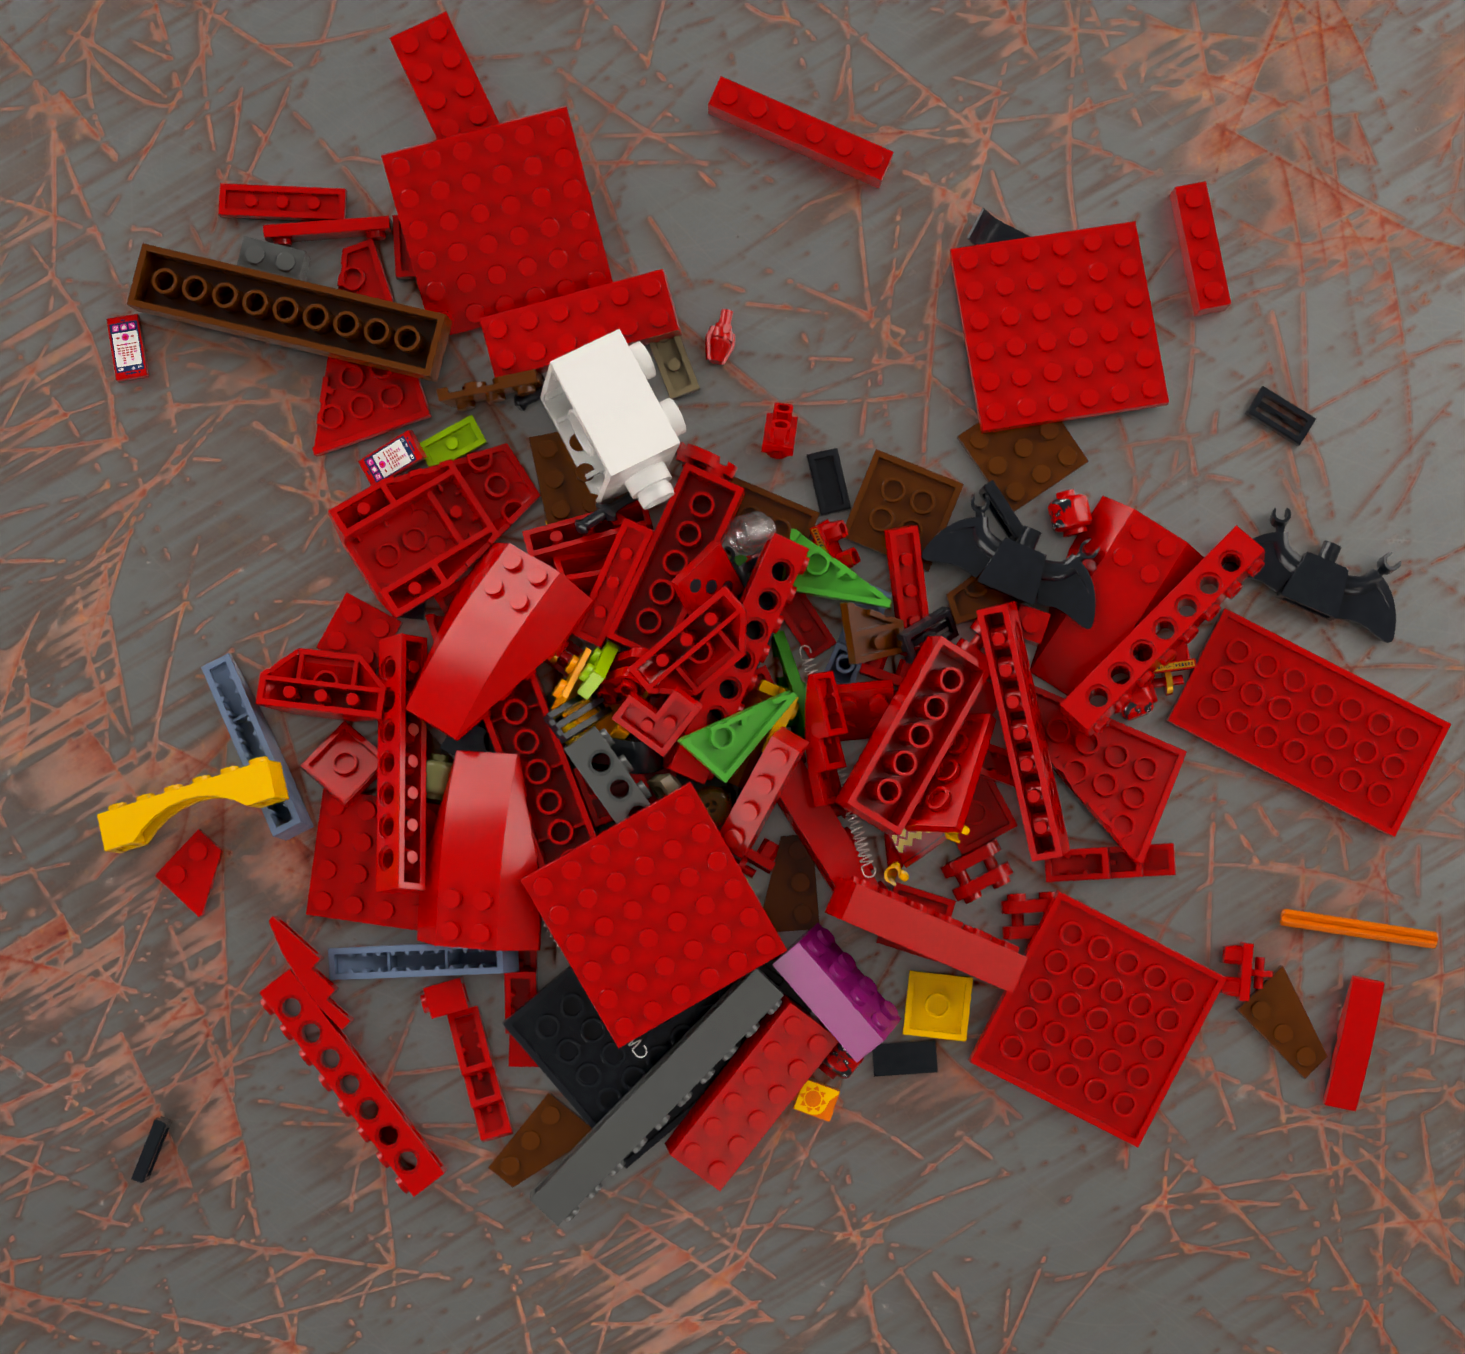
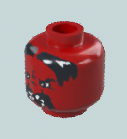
(1070, 513)
(1141, 704)
(839, 1063)

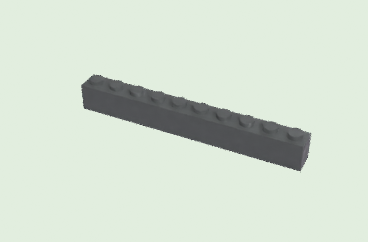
(655, 1095)

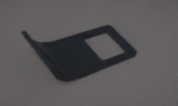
(990, 229)
(638, 754)

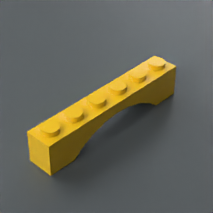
(135, 824)

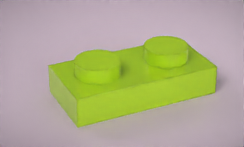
(453, 442)
(596, 669)

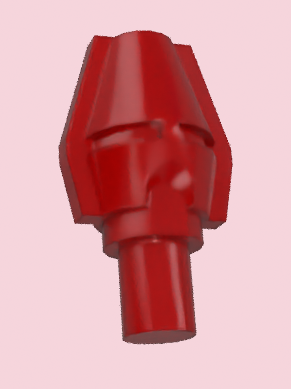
(720, 339)

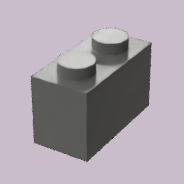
(274, 258)

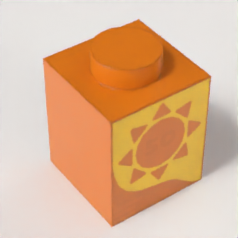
(816, 1099)

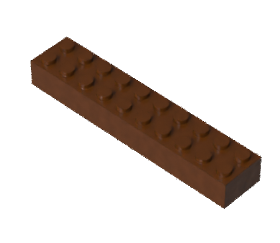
(290, 312)

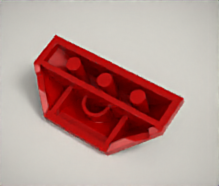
(697, 648)
(323, 686)

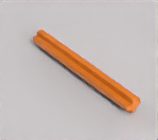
(1359, 928)

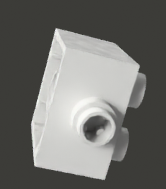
(619, 422)

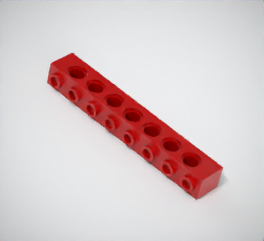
(1235, 548)
(775, 550)
(1023, 731)
(401, 770)
(370, 1087)

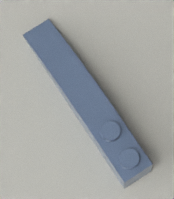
(255, 739)
(416, 961)

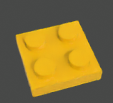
(937, 1005)

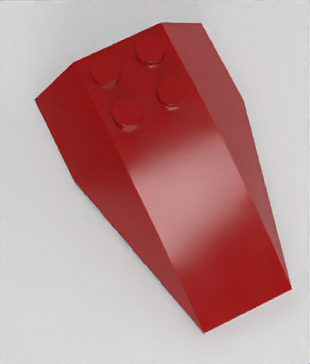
(432, 524)
(1130, 577)
(494, 635)
(478, 860)

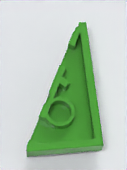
(832, 579)
(791, 680)
(731, 740)

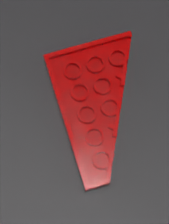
(357, 398)
(1115, 774)

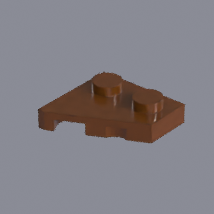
(869, 633)

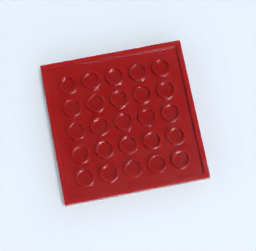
(498, 217)
(1058, 327)
(653, 914)
(1098, 1019)

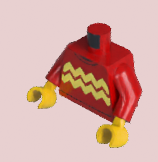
(910, 848)

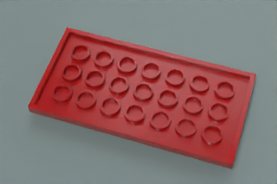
(1308, 722)

